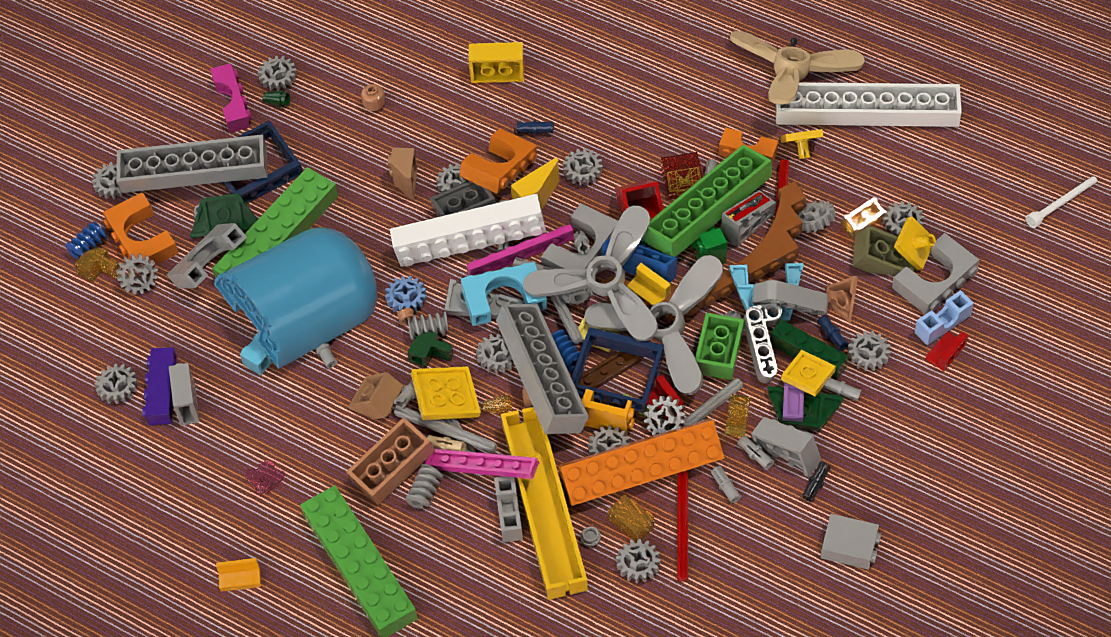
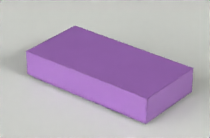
(793, 403)

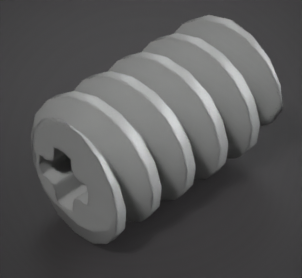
(429, 325)
(423, 487)

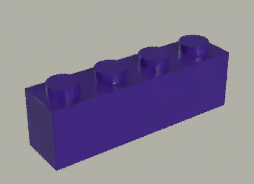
(158, 392)

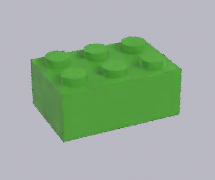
(719, 345)

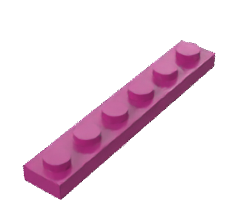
(524, 250)
(483, 463)

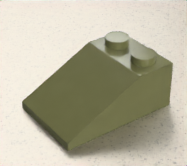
(876, 252)

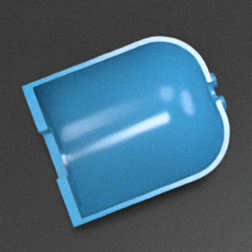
(302, 292)

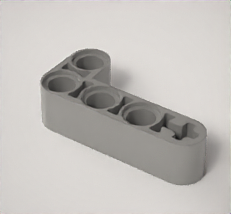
(790, 297)
(763, 344)

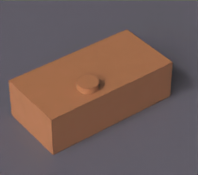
(390, 461)

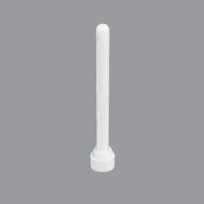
(1035, 218)

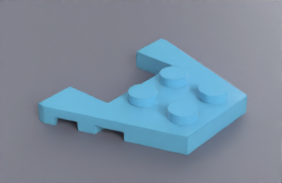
(740, 277)

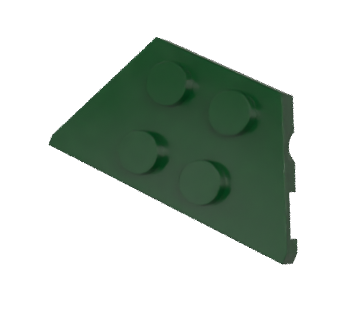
(222, 210)
(816, 409)

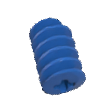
(86, 240)
(567, 351)

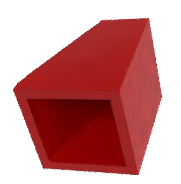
(642, 194)

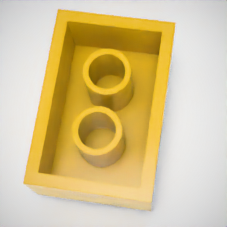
(496, 62)

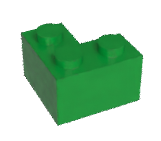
(712, 244)

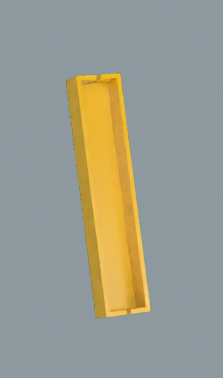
(545, 507)

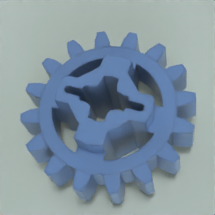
(405, 294)

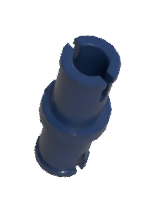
(535, 127)
(833, 333)

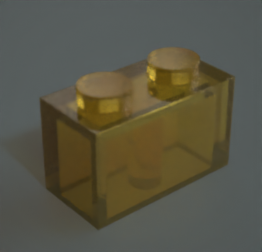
(864, 215)
(631, 518)

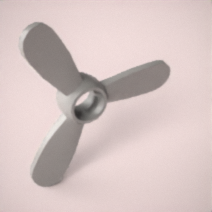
(690, 291)
(628, 305)

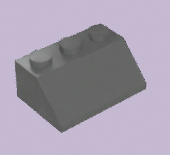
(461, 198)

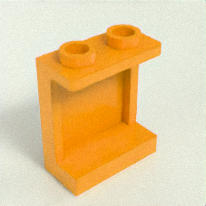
(606, 415)

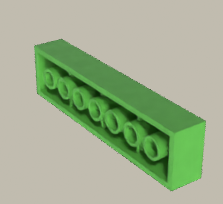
(706, 201)
(288, 216)
(359, 562)

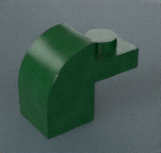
(427, 346)

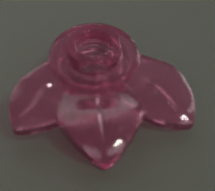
(264, 477)

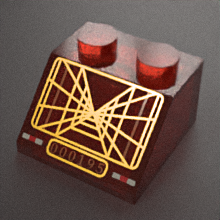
(680, 173)

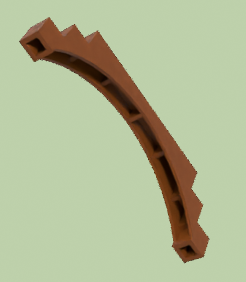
(772, 252)

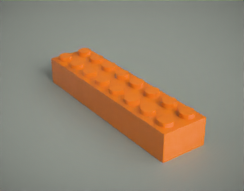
(640, 461)

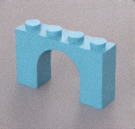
(477, 287)

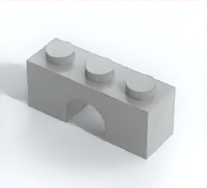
(508, 509)

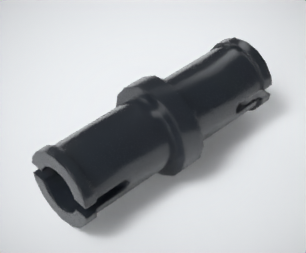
(816, 481)

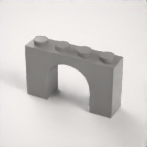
(591, 223)
(189, 270)
(929, 295)

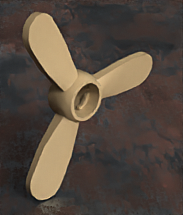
(794, 63)

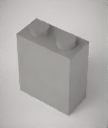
(184, 394)
(850, 541)

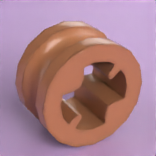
(404, 315)

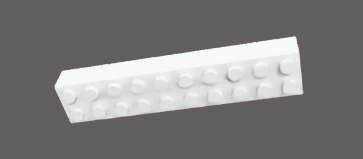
(873, 105)

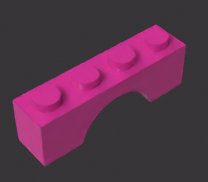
(235, 113)

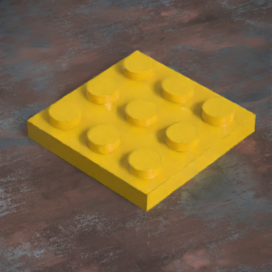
(445, 393)

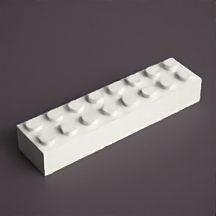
(468, 230)

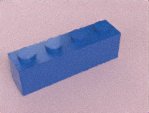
(658, 262)

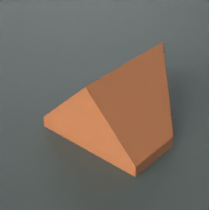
(842, 297)

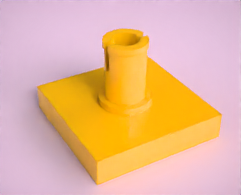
(802, 139)
(914, 243)
(808, 373)

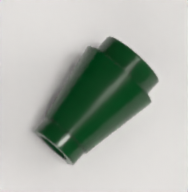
(278, 98)

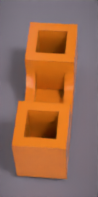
(732, 140)

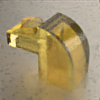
(94, 262)
(738, 415)

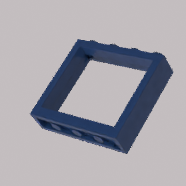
(276, 178)
(622, 344)

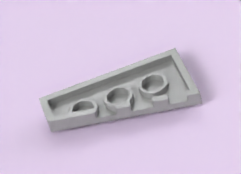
(456, 304)

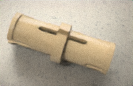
(447, 444)

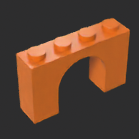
(497, 176)
(128, 214)

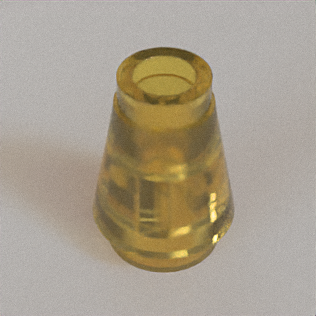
(499, 404)

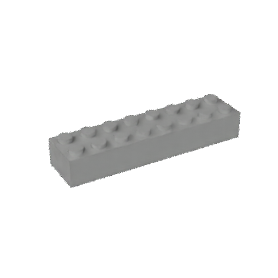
(192, 163)
(541, 369)

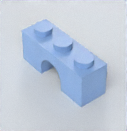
(933, 325)

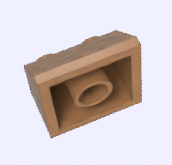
(404, 170)
(376, 395)

